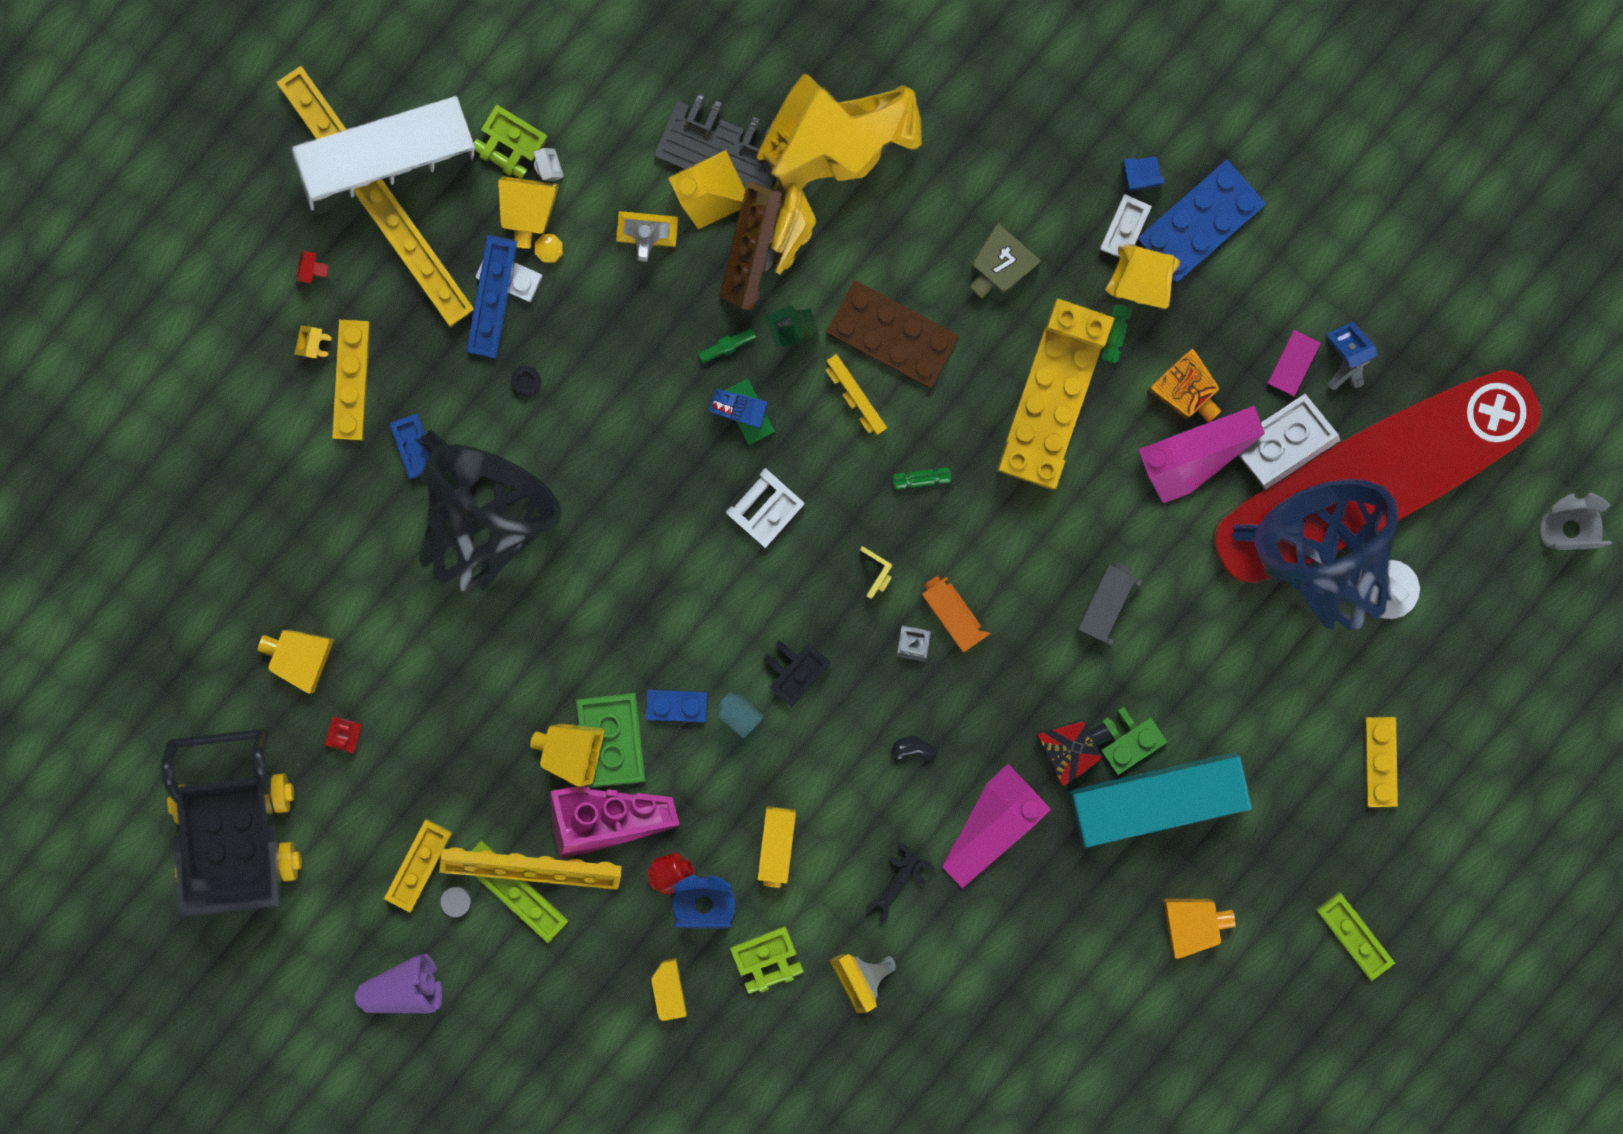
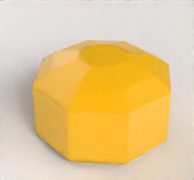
(548, 248)

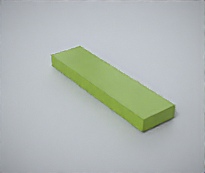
(525, 902)

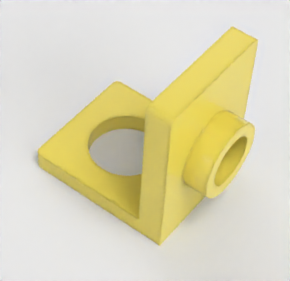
(883, 578)

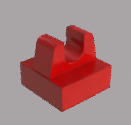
(308, 268)
(343, 734)

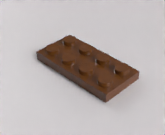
(750, 245)
(892, 334)

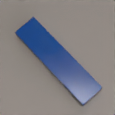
(492, 296)

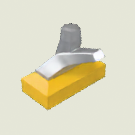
(646, 231)

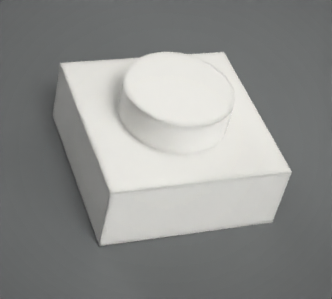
(547, 164)

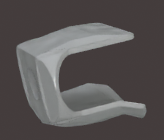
(1583, 512)

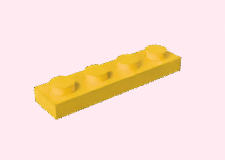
(351, 380)

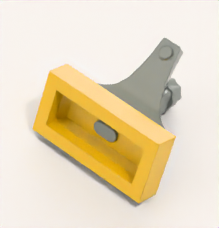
(861, 979)

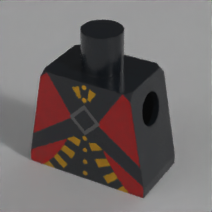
(1073, 748)

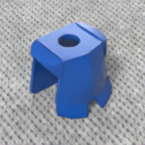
(692, 888)

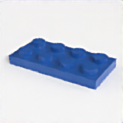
(1203, 218)

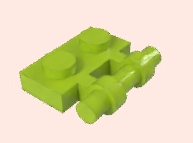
(514, 134)
(764, 951)

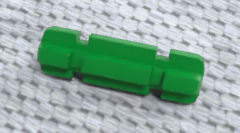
(1117, 333)
(922, 478)

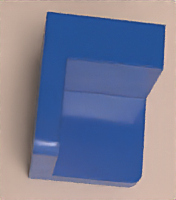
(1141, 173)

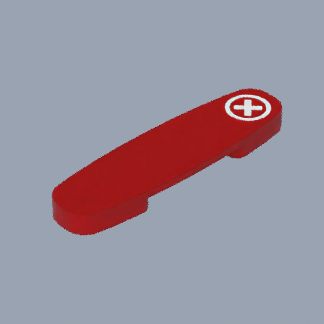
(1410, 453)

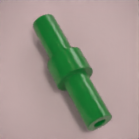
(727, 345)

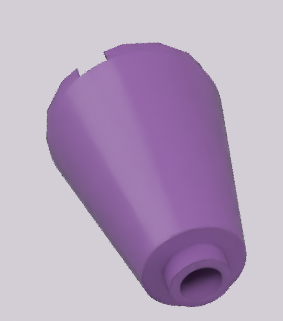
(402, 989)

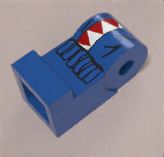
(738, 407)

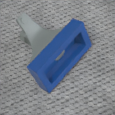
(1355, 352)

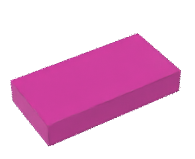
(1293, 363)

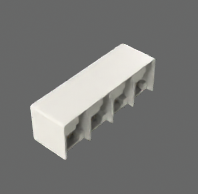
(382, 149)

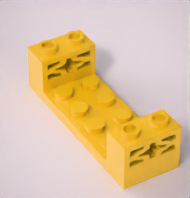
(1054, 394)

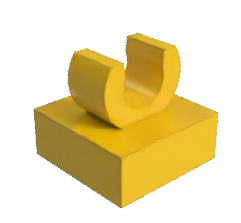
(309, 341)

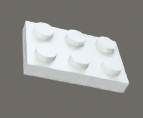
(1289, 442)

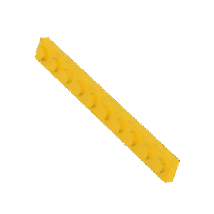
(382, 205)

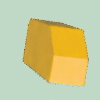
(668, 991)

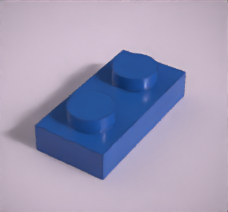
(676, 705)

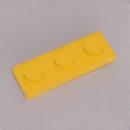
(854, 395)
(1381, 761)
(418, 865)

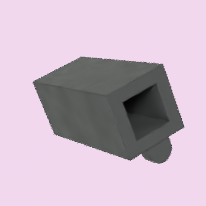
(1107, 601)

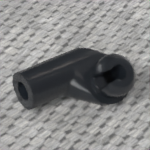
(912, 745)

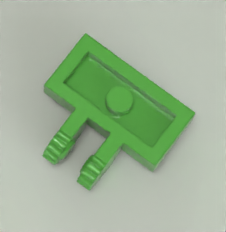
(1132, 745)

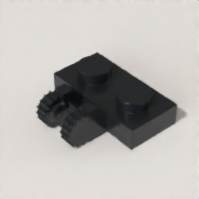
(799, 674)

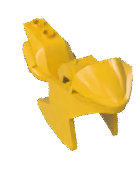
(827, 139)

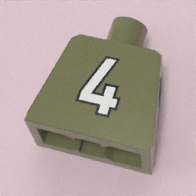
(1001, 263)

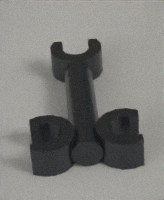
(909, 864)

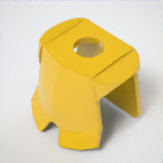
(1143, 276)

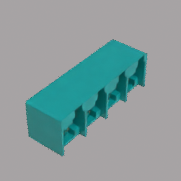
(1160, 799)

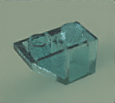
(739, 713)

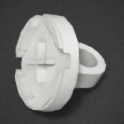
(1404, 590)

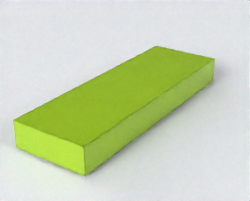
(1355, 936)

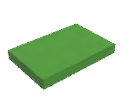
(621, 747)

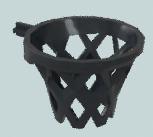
(467, 467)

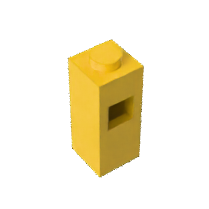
(776, 846)

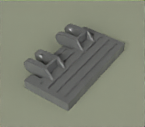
(690, 142)

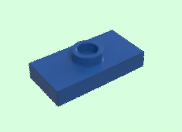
(407, 437)

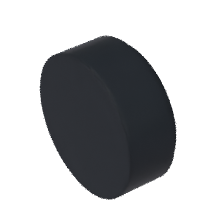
(526, 380)

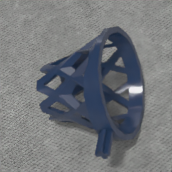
(1318, 582)

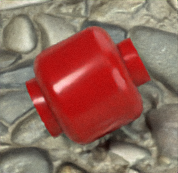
(668, 871)

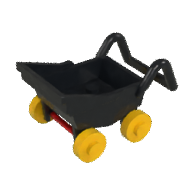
(229, 834)

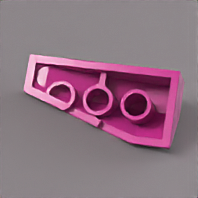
(1192, 457)
(598, 819)
(998, 820)

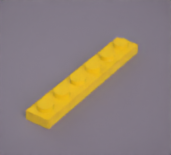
(541, 869)

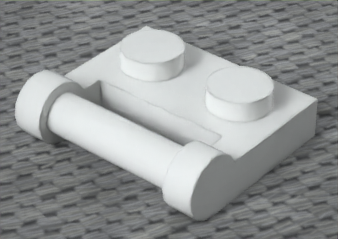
(772, 515)

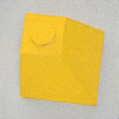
(709, 189)

